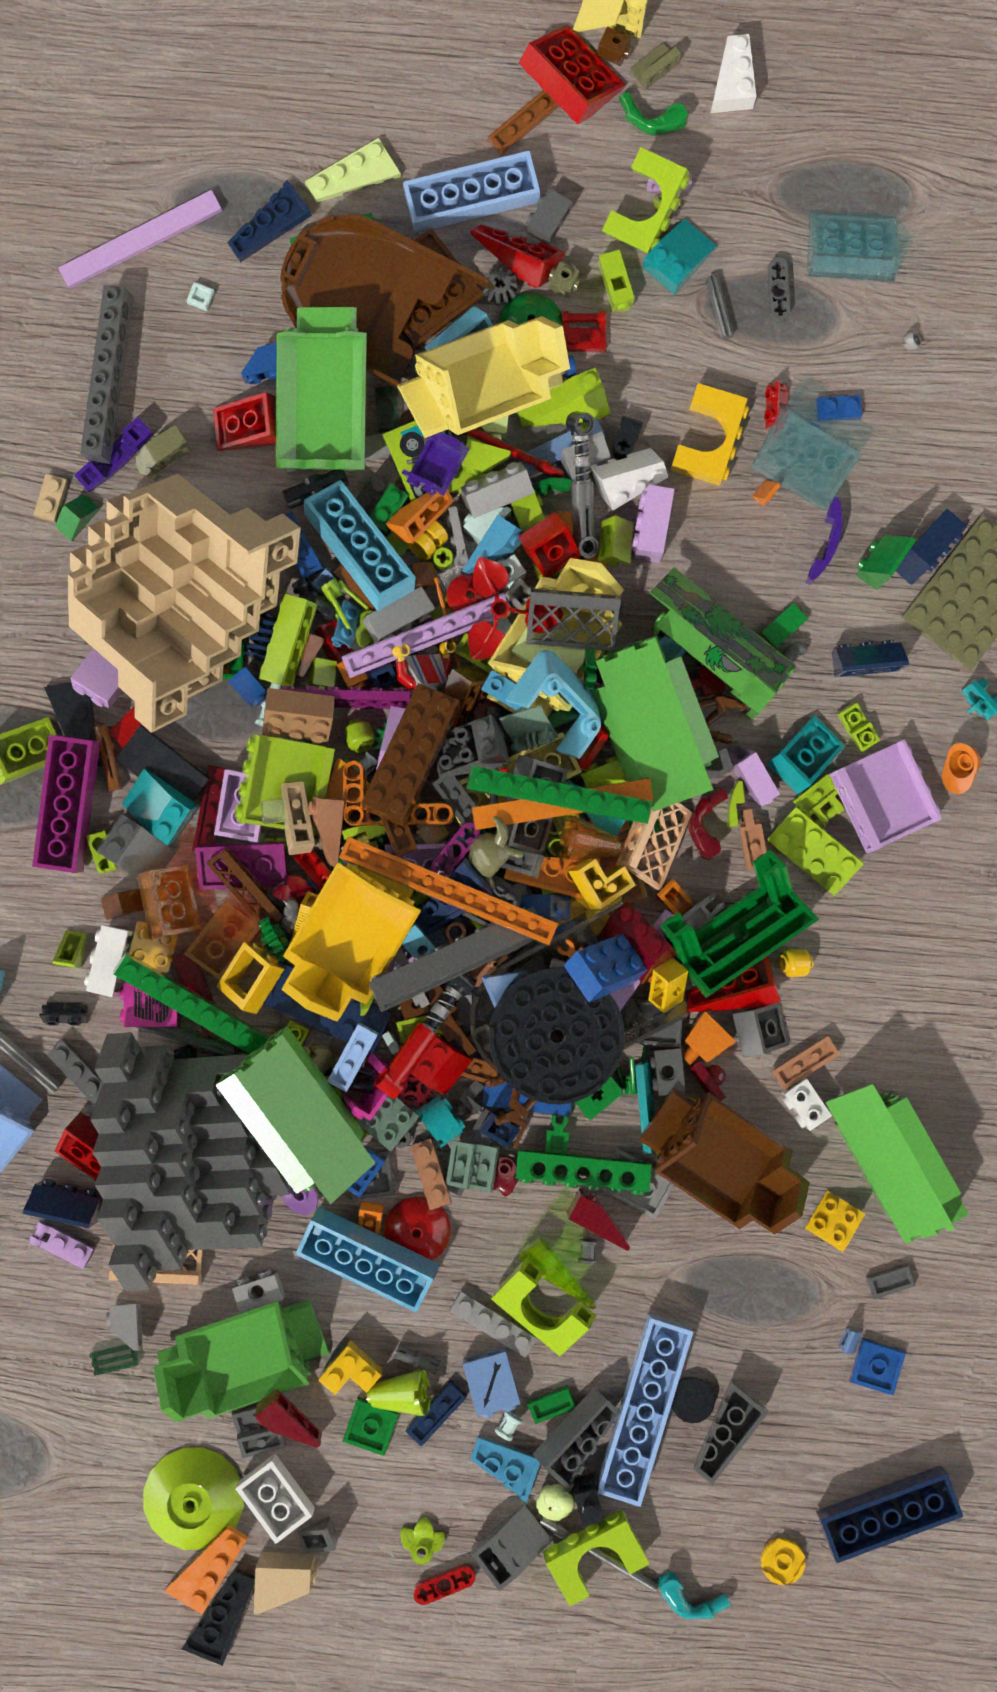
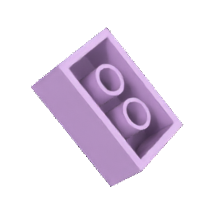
(652, 523)

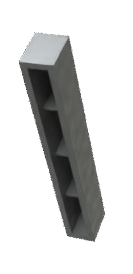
(445, 964)

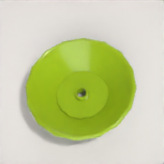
(194, 1476)

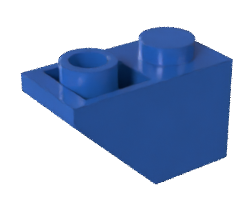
(261, 365)

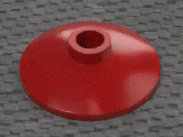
(457, 590)

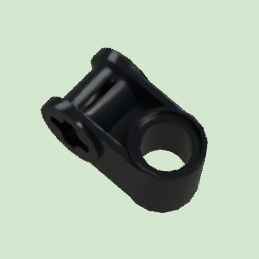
(627, 436)

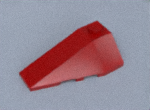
(526, 260)
(749, 990)

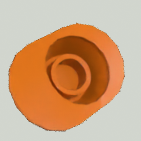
(960, 768)

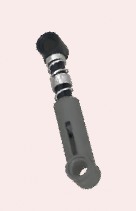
(582, 487)

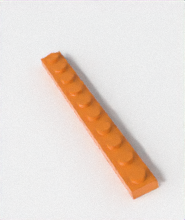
(448, 891)

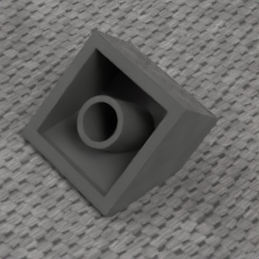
(760, 1030)

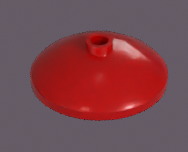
(415, 1214)

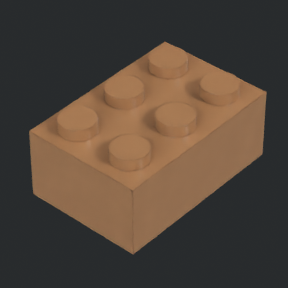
(298, 715)

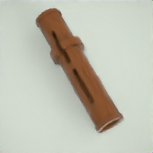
(103, 735)

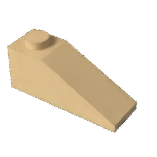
(298, 822)

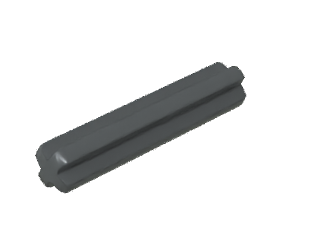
(720, 307)

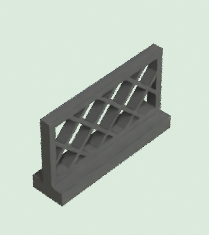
(575, 600)

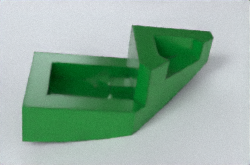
(556, 484)

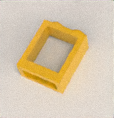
(262, 986)

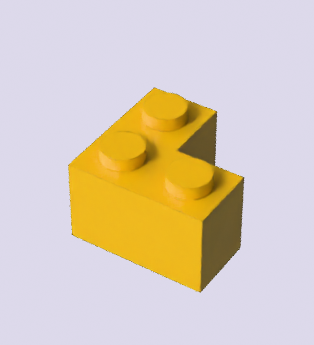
(600, 887)
(352, 1364)

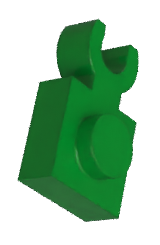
(589, 668)
(557, 1139)

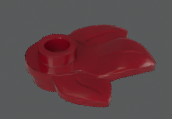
(295, 887)
(505, 1180)

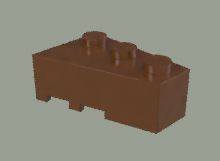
(466, 686)

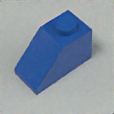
(248, 687)
(548, 906)

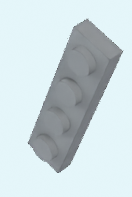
(493, 1323)

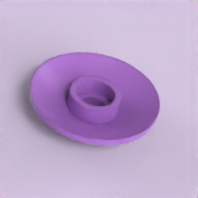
(302, 1202)

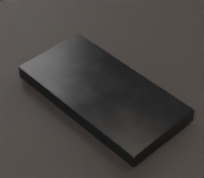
(155, 755)

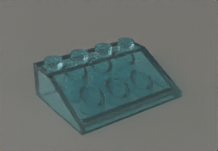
(853, 246)
(805, 458)

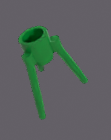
(630, 1083)

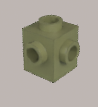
(564, 279)

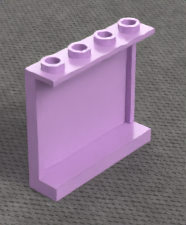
(886, 796)

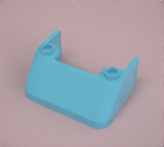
(552, 676)

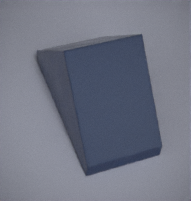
(502, 1133)

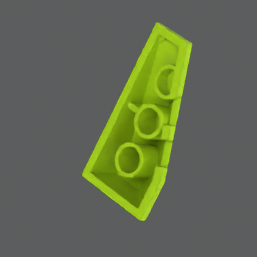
(578, 393)

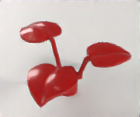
(487, 580)

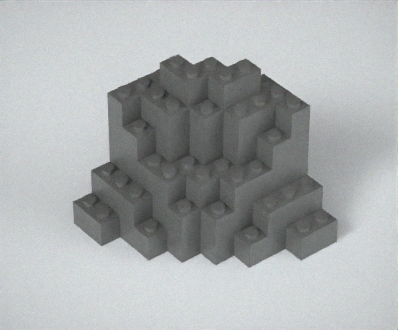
(174, 1161)

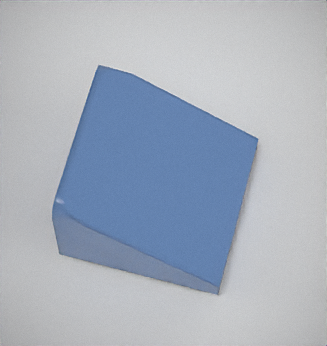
(850, 1340)

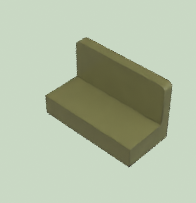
(655, 65)

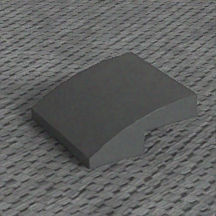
(253, 1437)

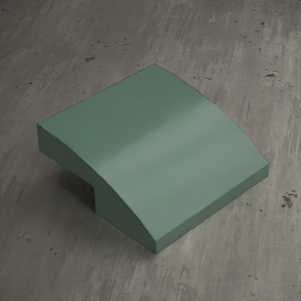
(472, 1166)

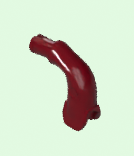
(706, 844)

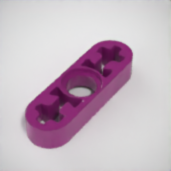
(438, 859)

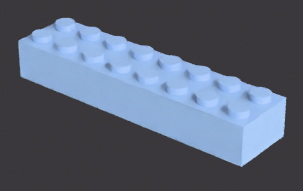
(644, 1409)

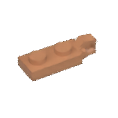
(751, 838)

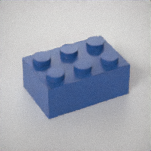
(605, 967)

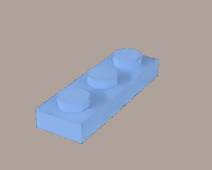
(352, 1057)

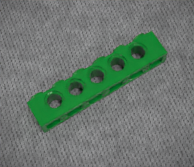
(638, 1186)

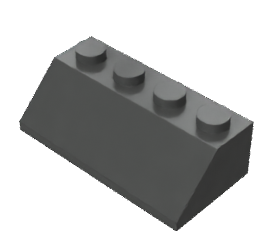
(533, 834)

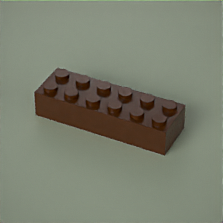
(411, 755)

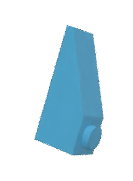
(496, 544)

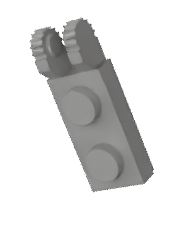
(699, 915)

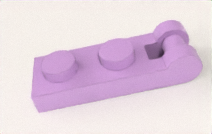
(62, 1244)

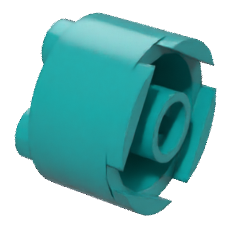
(440, 1121)

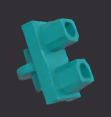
(979, 699)

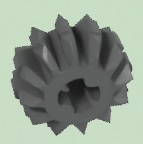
(508, 283)

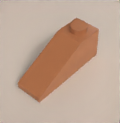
(327, 819)

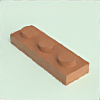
(805, 1062)
(431, 1174)

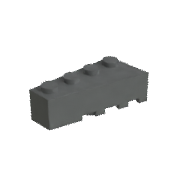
(731, 1428)
(576, 1438)

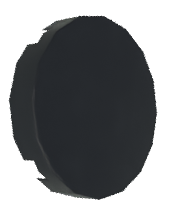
(693, 1400)

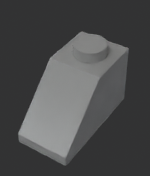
(127, 1324)

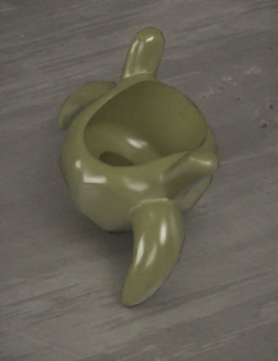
(491, 851)

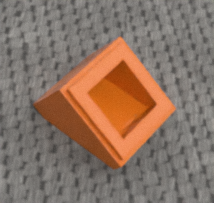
(766, 492)

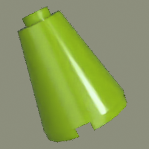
(402, 1394)

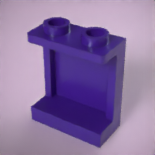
(437, 464)

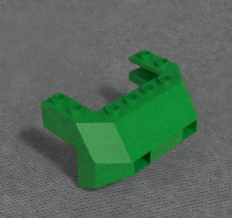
(743, 931)

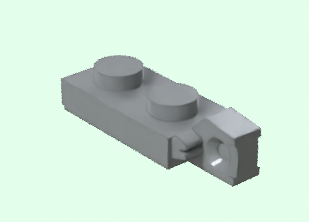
(458, 540)

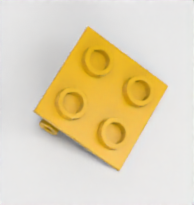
(153, 952)
(835, 1221)

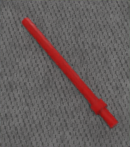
(541, 464)

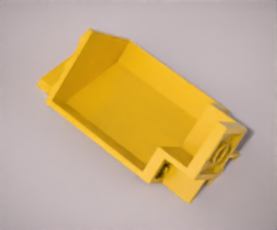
(348, 939)

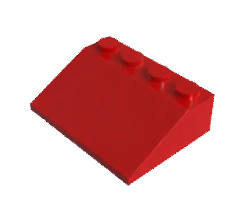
(571, 73)

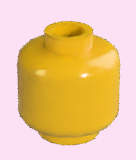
(796, 962)

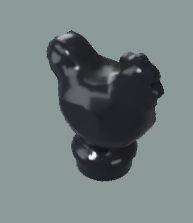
(302, 588)

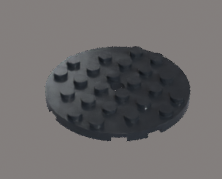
(549, 1069)

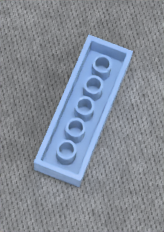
(471, 192)

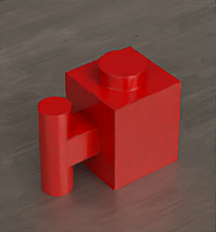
(707, 682)

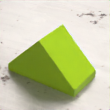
(71, 949)

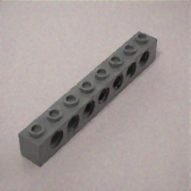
(107, 374)

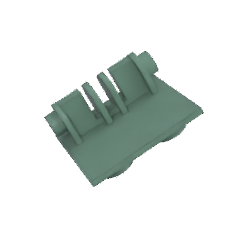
(528, 729)
(390, 1122)

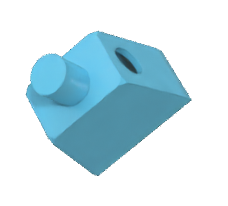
(417, 938)

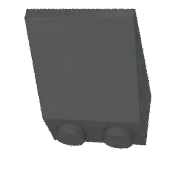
(134, 848)

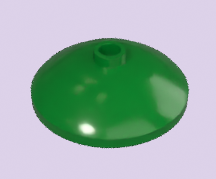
(530, 305)

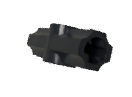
(311, 485)

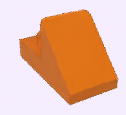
(371, 1216)

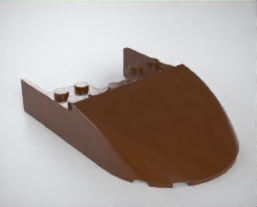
(372, 269)

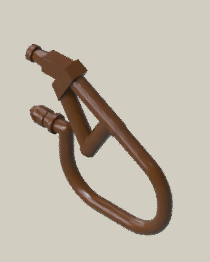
(720, 701)
(519, 1111)

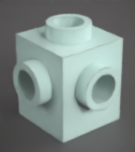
(514, 570)

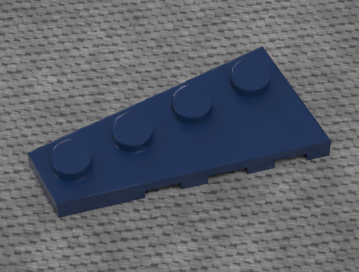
(275, 219)
(437, 913)

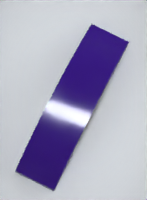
(124, 449)
(833, 517)

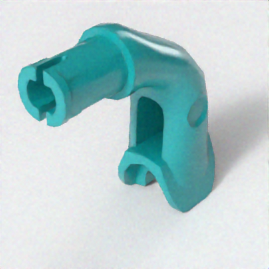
(672, 1592)

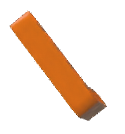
(366, 817)

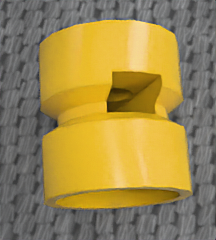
(429, 541)

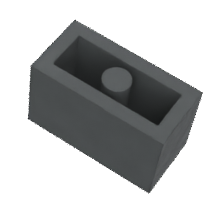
(549, 216)

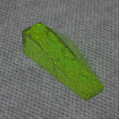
(554, 1269)

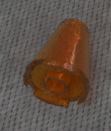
(588, 841)

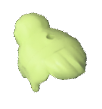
(558, 1498)

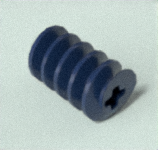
(262, 639)

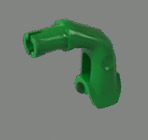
(672, 120)

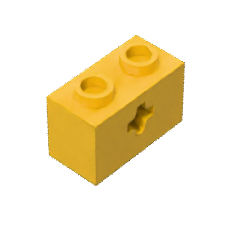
(668, 985)

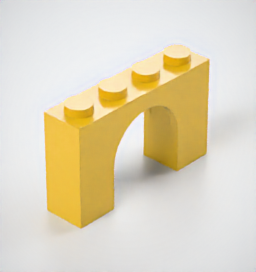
(728, 411)

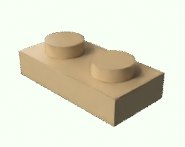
(51, 498)

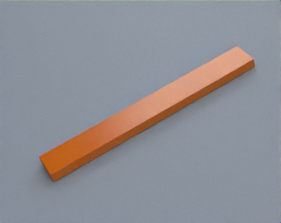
(524, 811)

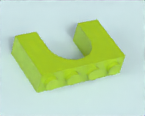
(671, 180)
(554, 1331)
(612, 1533)

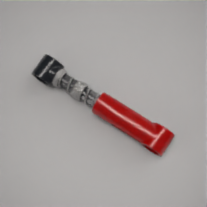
(393, 1078)

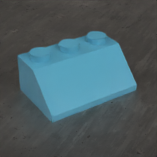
(469, 323)

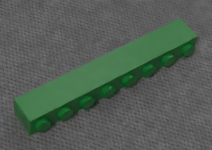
(559, 795)
(189, 1003)

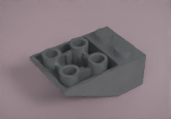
(473, 744)
(510, 1547)

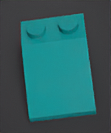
(678, 256)
(806, 755)
(159, 807)

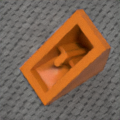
(674, 898)

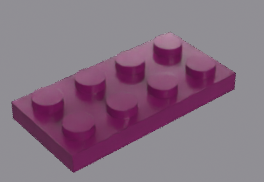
(263, 860)

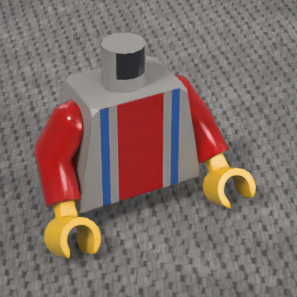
(423, 669)

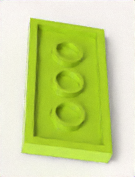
(815, 851)

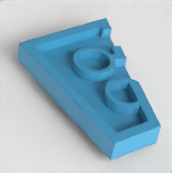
(509, 1465)

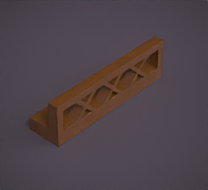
(249, 882)

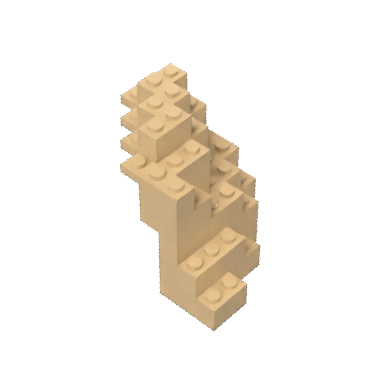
(175, 590)

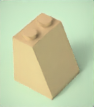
(282, 1578)

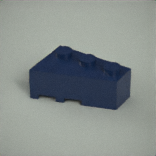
(931, 546)

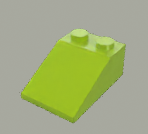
(24, 749)

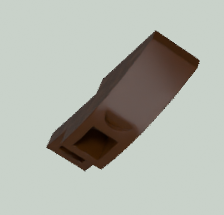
(452, 1025)

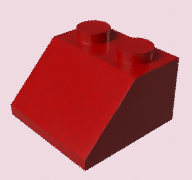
(549, 545)
(441, 1065)

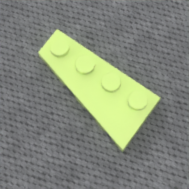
(361, 168)

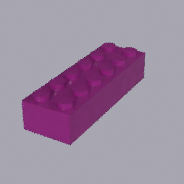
(66, 803)

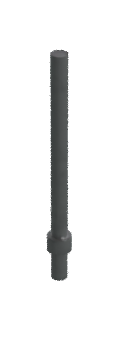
(561, 1531)

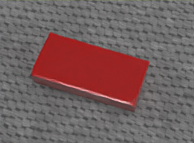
(333, 653)

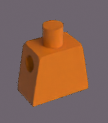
(705, 1039)

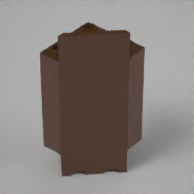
(726, 1162)

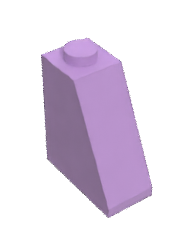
(753, 774)

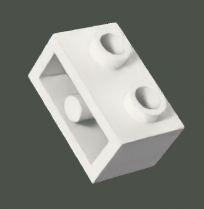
(806, 1104)

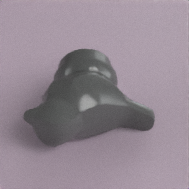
(290, 914)

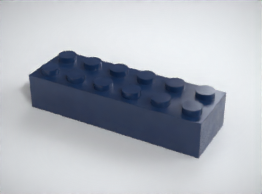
(346, 1024)
(889, 1514)

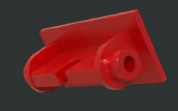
(775, 395)
(314, 868)

